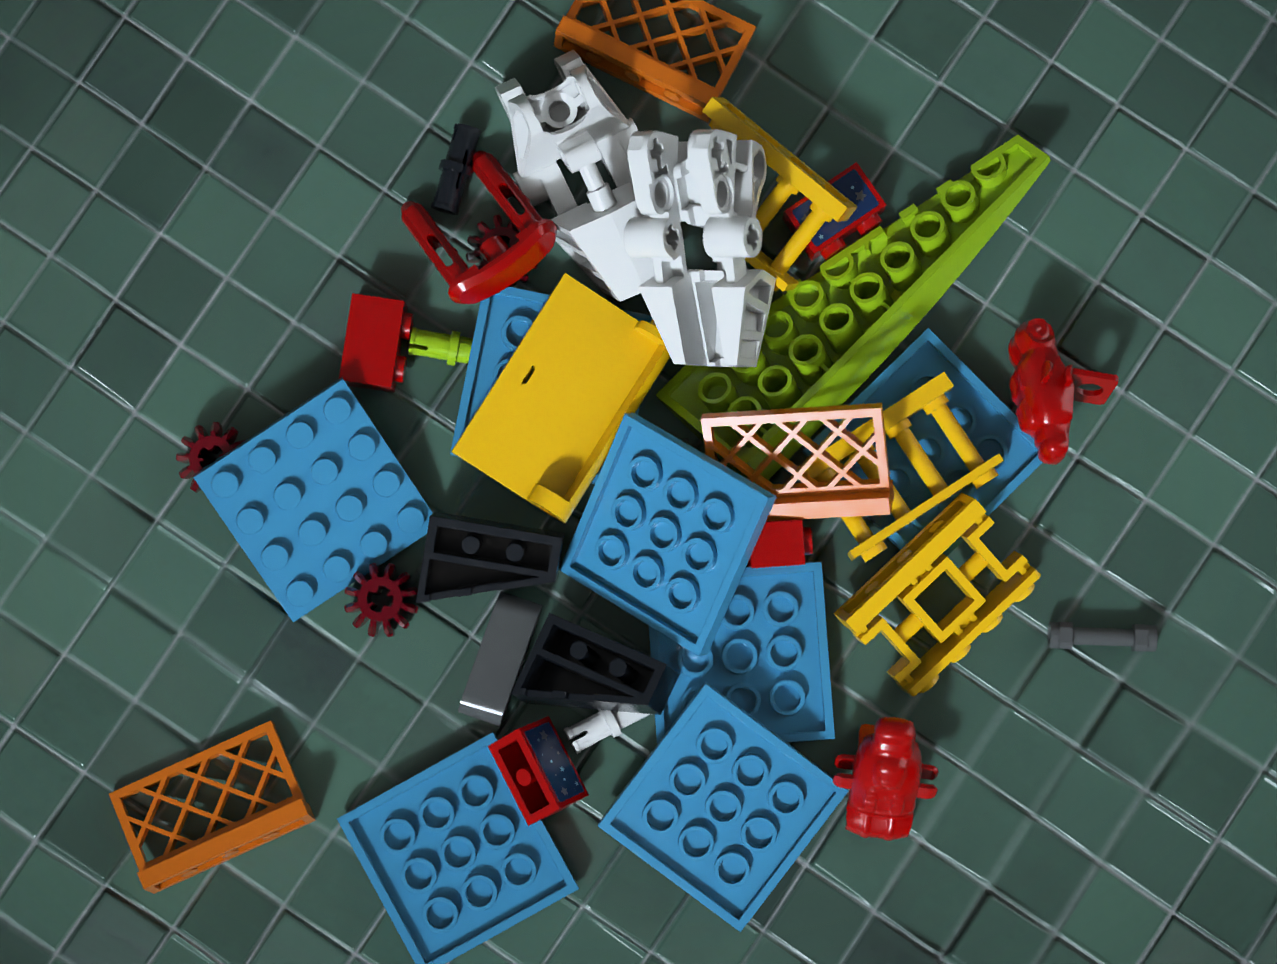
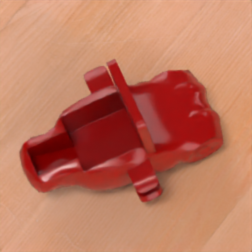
(1047, 389)
(884, 779)

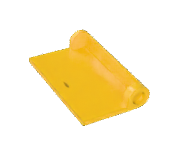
(560, 424)

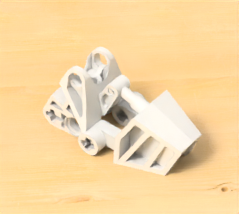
(580, 127)
(717, 186)

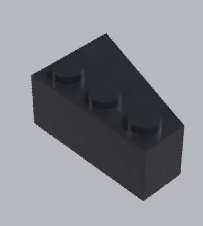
(485, 556)
(591, 672)

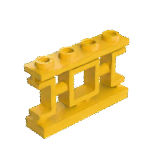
(914, 571)

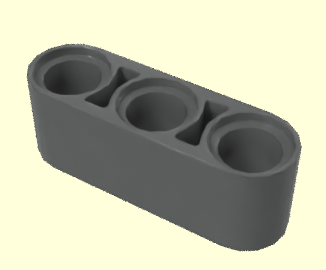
(500, 658)

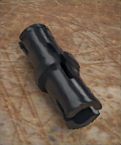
(456, 169)

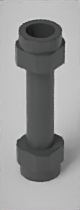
(1140, 637)

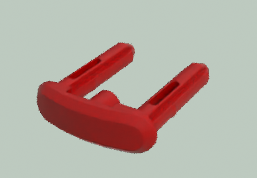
(503, 263)

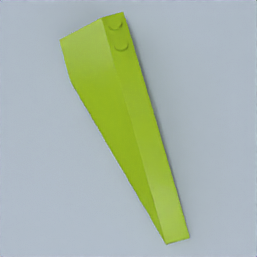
(858, 306)

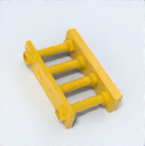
(792, 178)
(933, 401)

